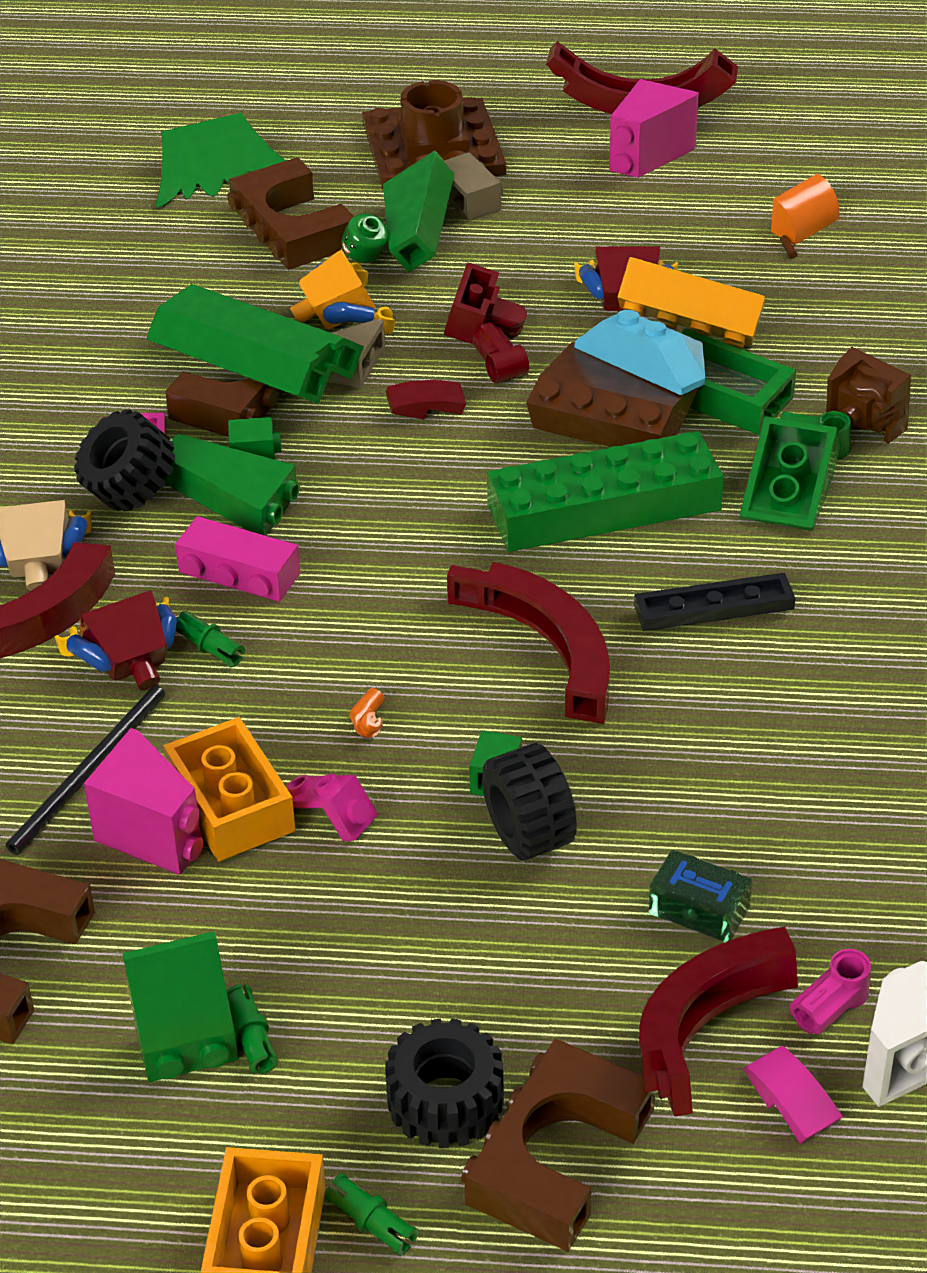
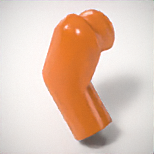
(364, 711)

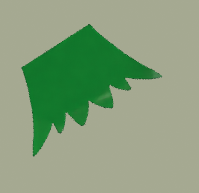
(208, 154)

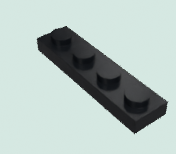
(714, 601)

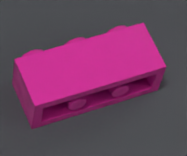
(238, 558)

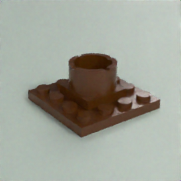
(431, 120)

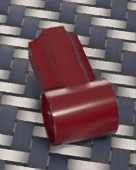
(500, 356)

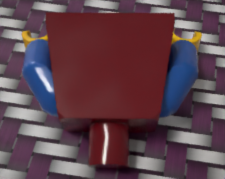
(609, 269)
(124, 638)

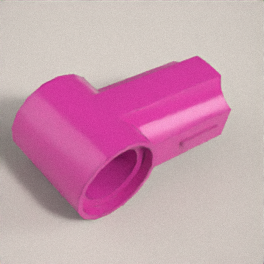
(833, 992)

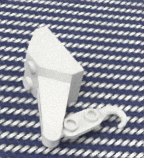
(898, 1036)

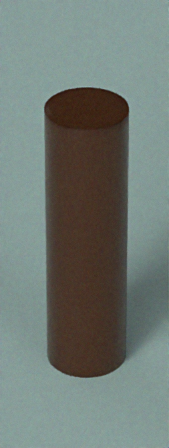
(788, 246)

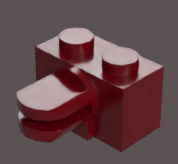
(478, 304)

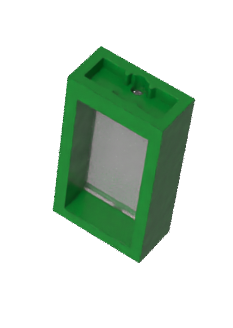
(741, 385)

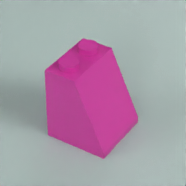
(652, 128)
(144, 806)

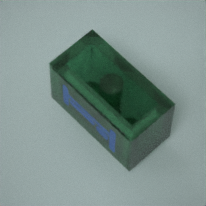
(700, 896)

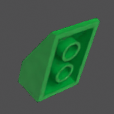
(790, 473)
(180, 1006)

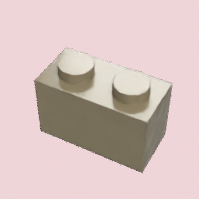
(474, 188)

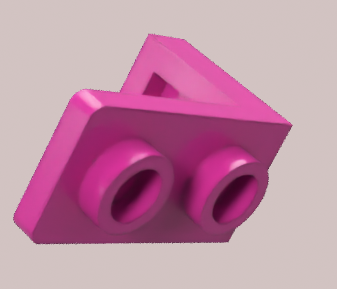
(340, 798)

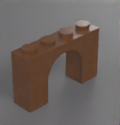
(290, 238)
(212, 403)
(40, 905)
(560, 1087)

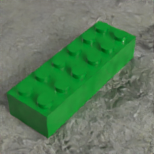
(604, 491)

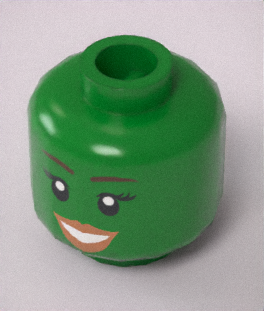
(364, 238)

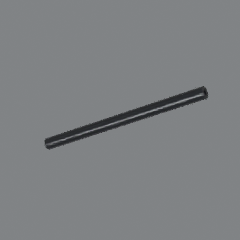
(83, 771)

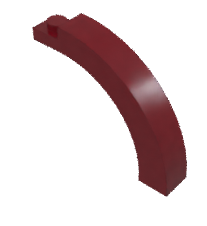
(606, 91)
(58, 600)
(552, 615)
(699, 992)

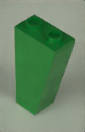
(416, 209)
(233, 482)

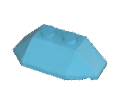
(647, 351)

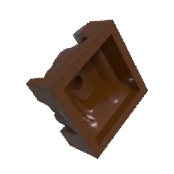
(870, 393)

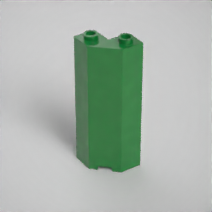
(253, 342)

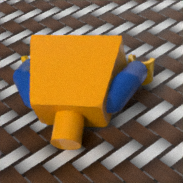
(339, 295)

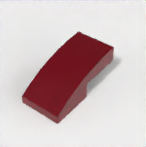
(416, 397)

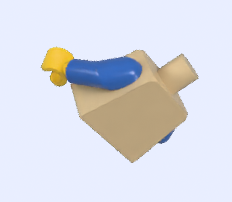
(39, 538)

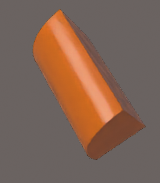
(804, 209)

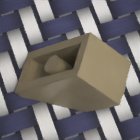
(370, 336)

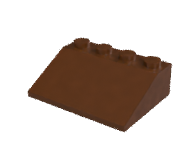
(603, 403)

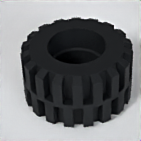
(124, 460)
(529, 801)
(450, 1112)

